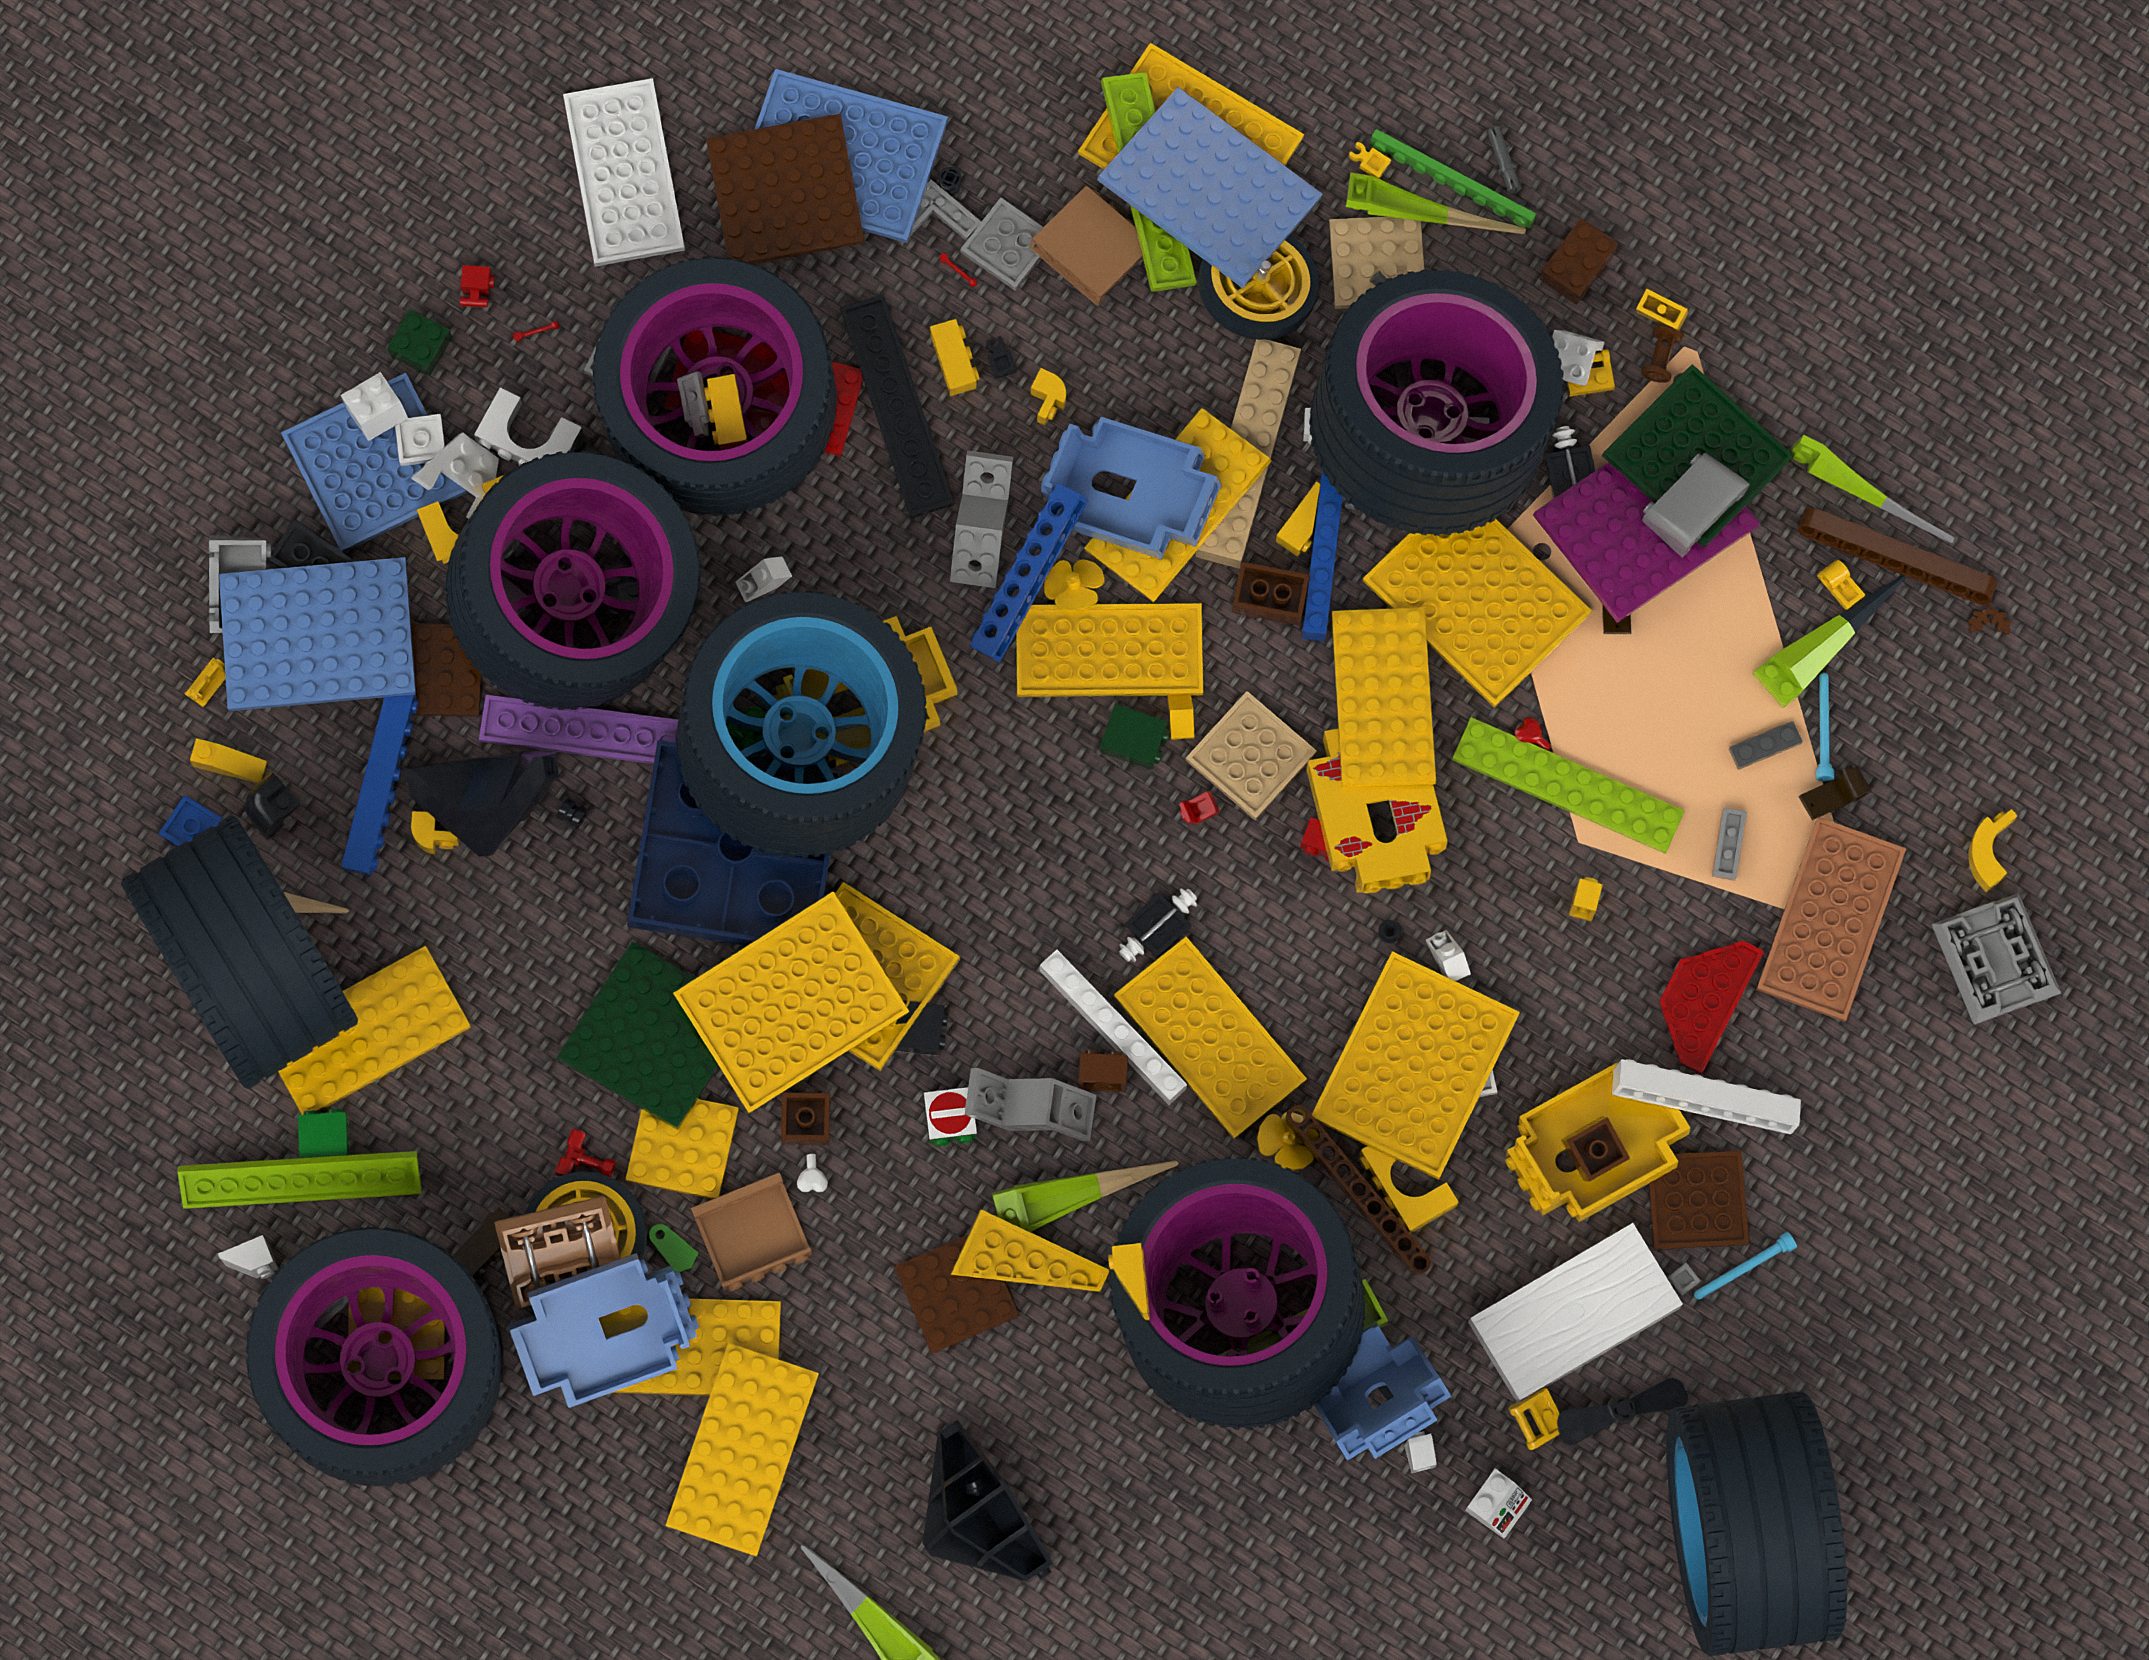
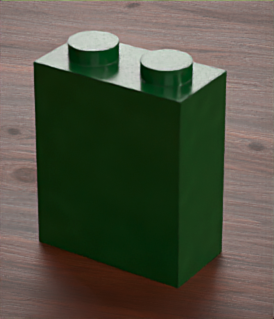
(1134, 737)

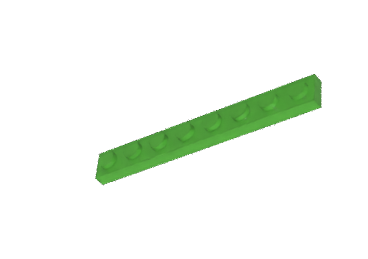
(1444, 175)

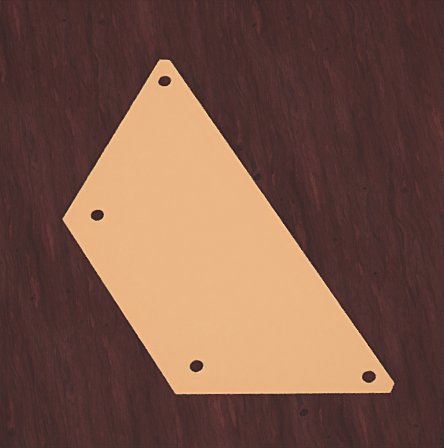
(1674, 699)

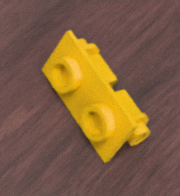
(207, 682)

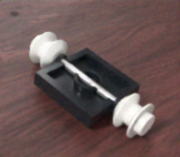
(1569, 465)
(1158, 925)

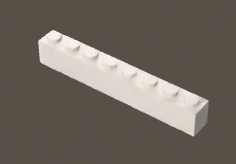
(1113, 1027)
(1706, 1096)

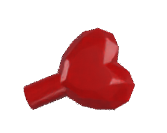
(1531, 733)

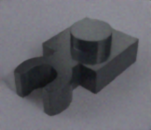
(1000, 361)

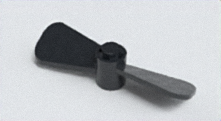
(1581, 1423)

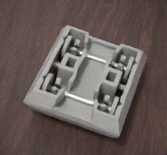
(1996, 958)

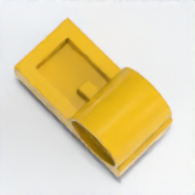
(1838, 581)

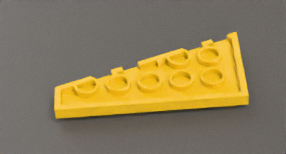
(1015, 1255)

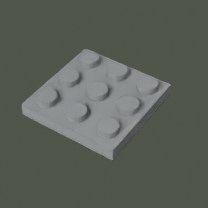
(1004, 243)

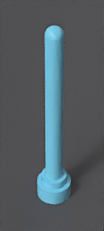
(1824, 771)
(1783, 1244)

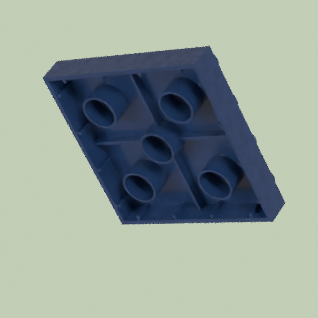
(704, 882)

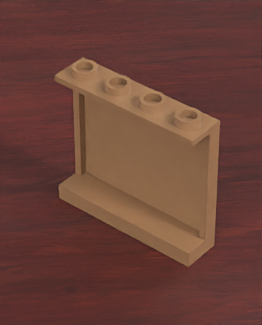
(1089, 244)
(751, 1232)

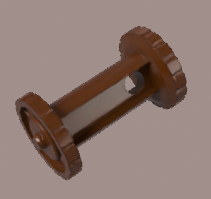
(1657, 369)

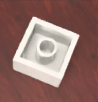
(374, 406)

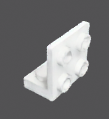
(1576, 355)

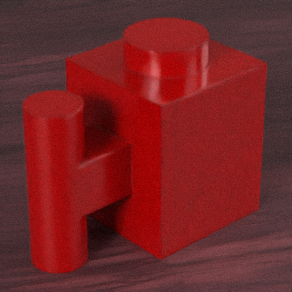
(476, 282)

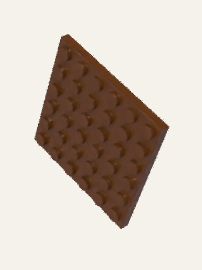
(785, 190)

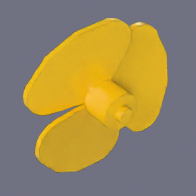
(1069, 586)
(1277, 1135)

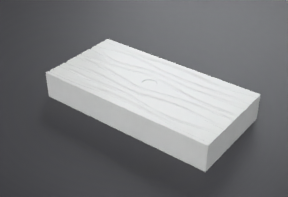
(1575, 1313)

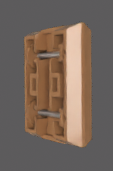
(555, 1245)

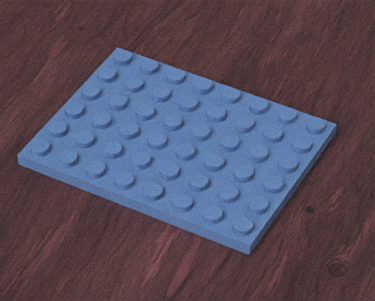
(886, 144)
(1210, 187)
(317, 634)

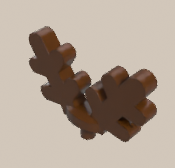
(1997, 617)

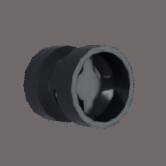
(950, 185)
(572, 813)

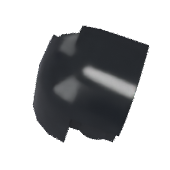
(269, 805)

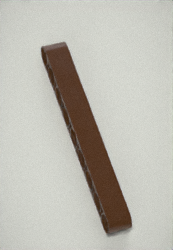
(1897, 556)
(1368, 1196)

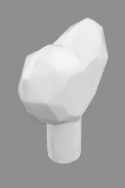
(812, 1177)

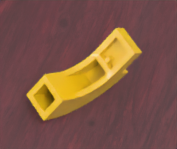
(1980, 855)

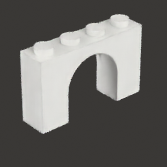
(495, 426)

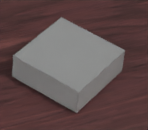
(1683, 1279)

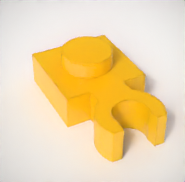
(1372, 162)

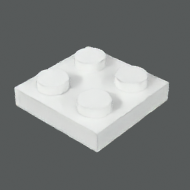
(419, 439)

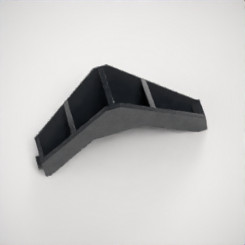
(484, 795)
(980, 1529)

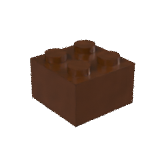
(1103, 1071)
(805, 1119)
(1595, 1149)

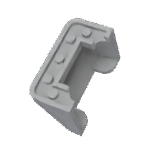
(1694, 503)
(231, 555)

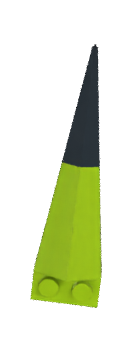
(1798, 664)

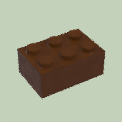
(1578, 261)
(1270, 593)

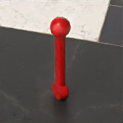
(945, 259)
(519, 336)

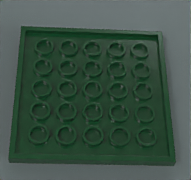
(1691, 420)
(642, 1040)

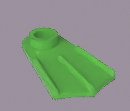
(673, 1248)

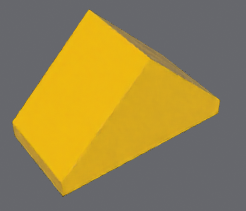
(1181, 716)

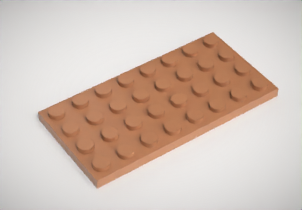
(1831, 919)

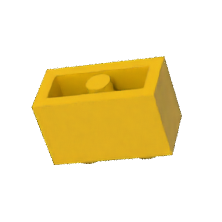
(1661, 310)
(1585, 898)

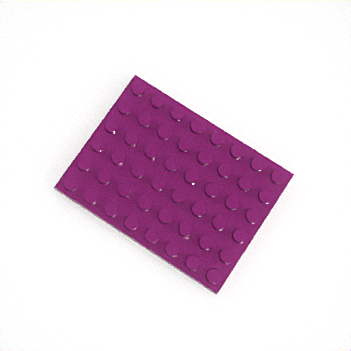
(1614, 551)

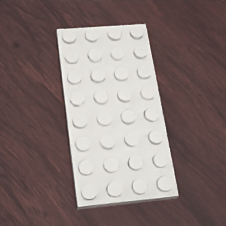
(623, 172)

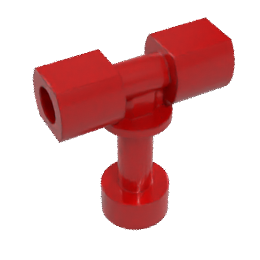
(576, 1155)

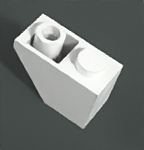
(763, 578)
(1448, 956)
(1420, 1452)

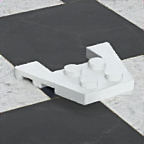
(463, 463)

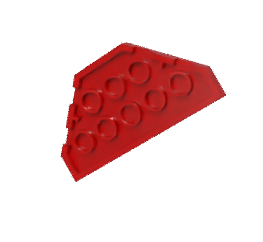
(1704, 998)

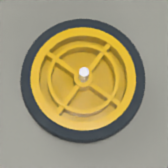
(1271, 302)
(624, 1209)

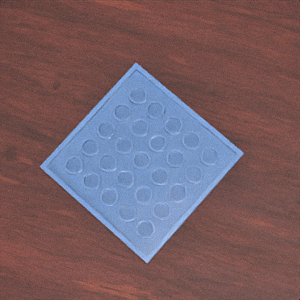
(361, 480)

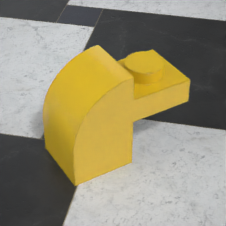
(1051, 390)
(426, 834)

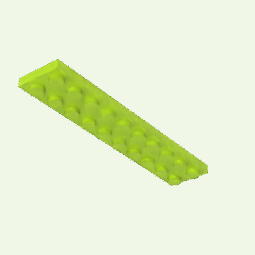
(1164, 257)
(1568, 785)
(299, 1179)

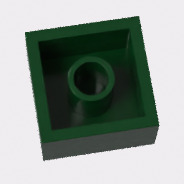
(419, 342)

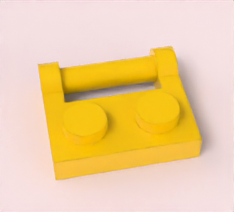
(1599, 379)
(1544, 1413)

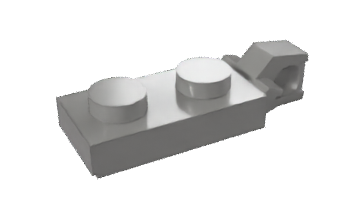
(694, 403)

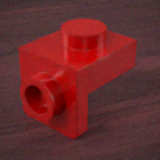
(1198, 808)

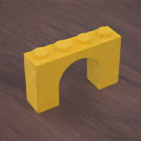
(437, 530)
(1411, 1211)

